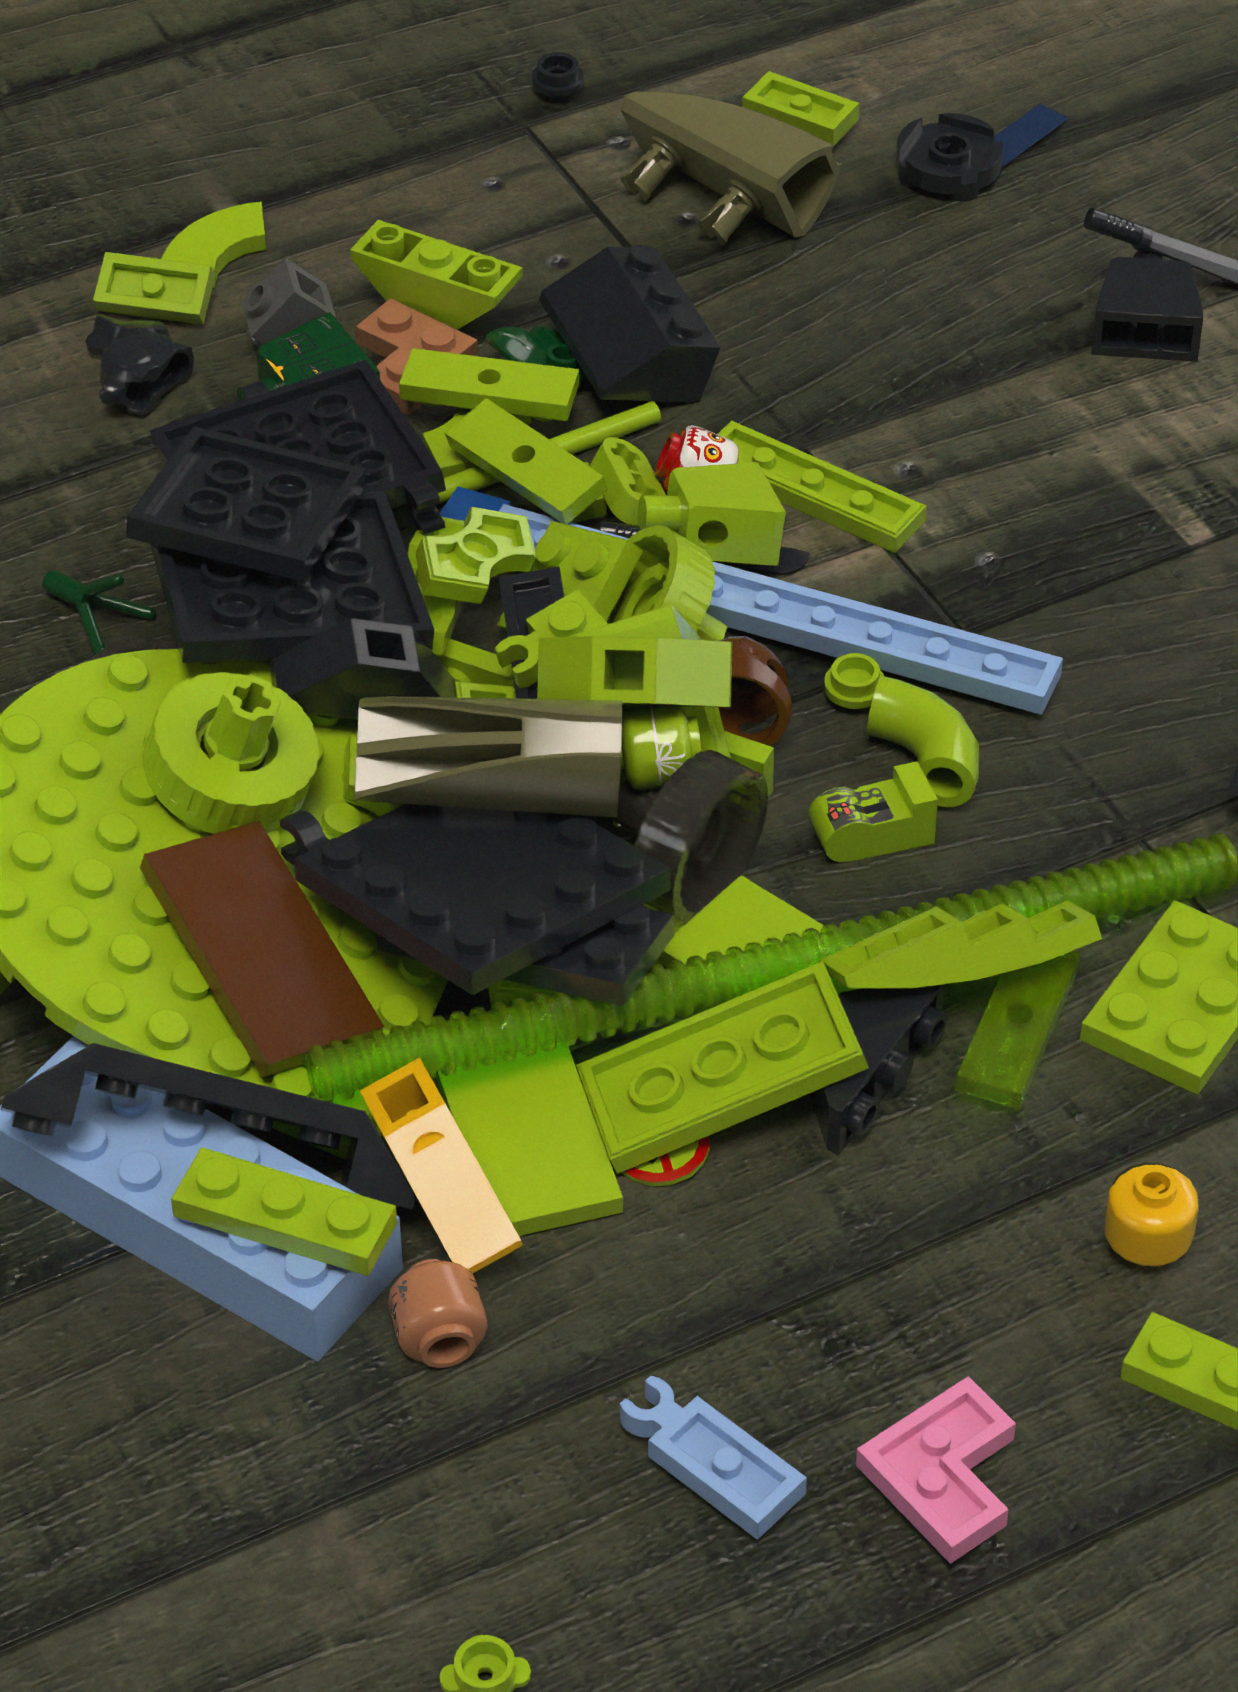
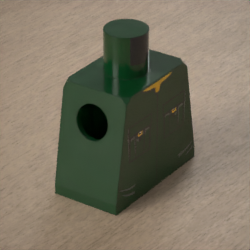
(302, 354)

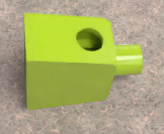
(721, 510)

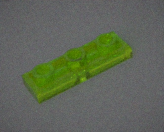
(1016, 1030)

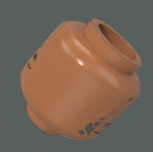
(437, 1313)

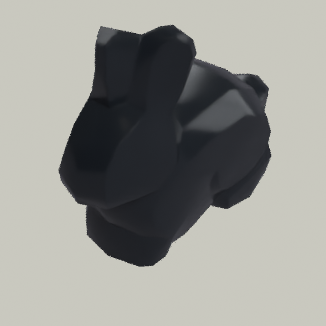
(137, 362)

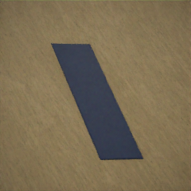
(1028, 131)

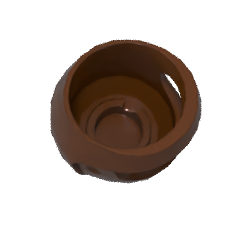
(758, 690)

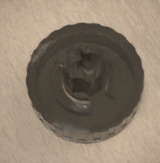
(698, 826)

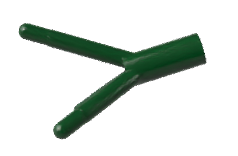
(88, 597)

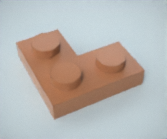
(395, 331)

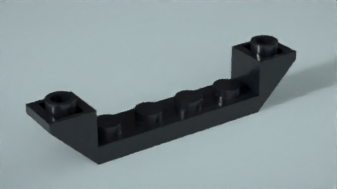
(55, 1093)

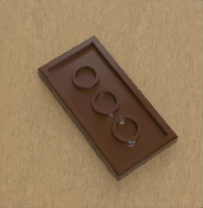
(259, 945)

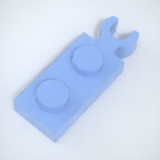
(715, 1458)

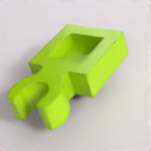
(561, 619)

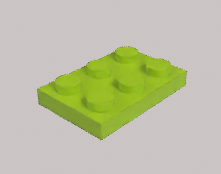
(1173, 1000)

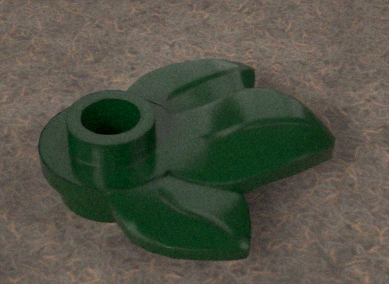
(539, 346)

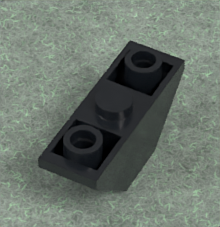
(358, 662)
(891, 1031)

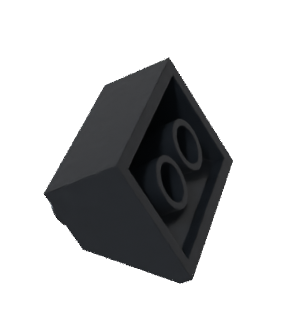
(632, 327)

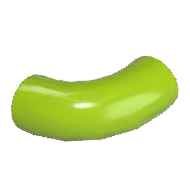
(930, 732)

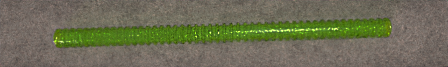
(702, 983)

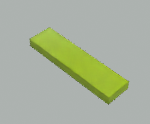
(830, 491)

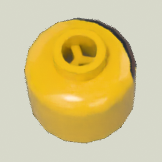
(1151, 1214)

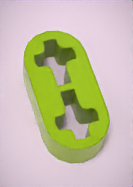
(626, 477)

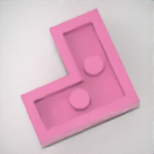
(927, 1466)

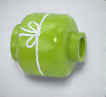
(656, 744)

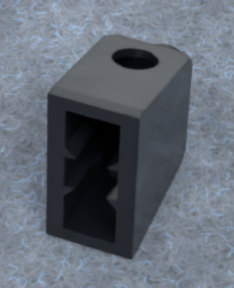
(1148, 310)

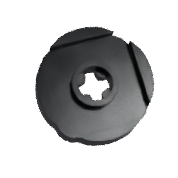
(926, 160)

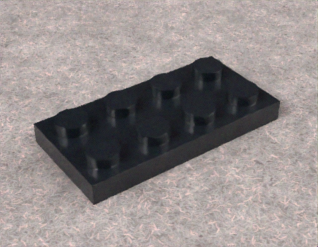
(598, 966)

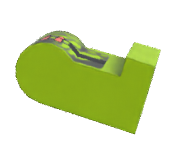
(876, 816)

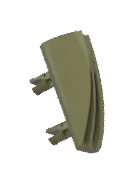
(735, 152)
(491, 753)

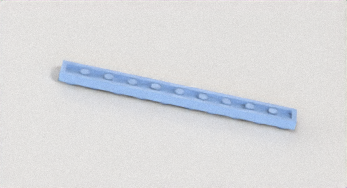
(893, 639)

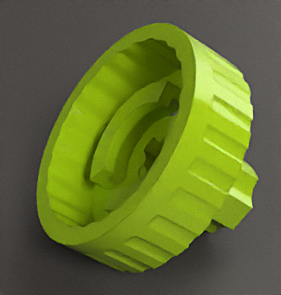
(670, 574)
(241, 726)

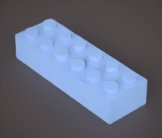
(118, 1179)

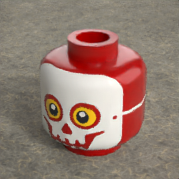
(694, 448)

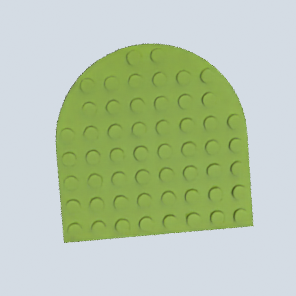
(81, 914)

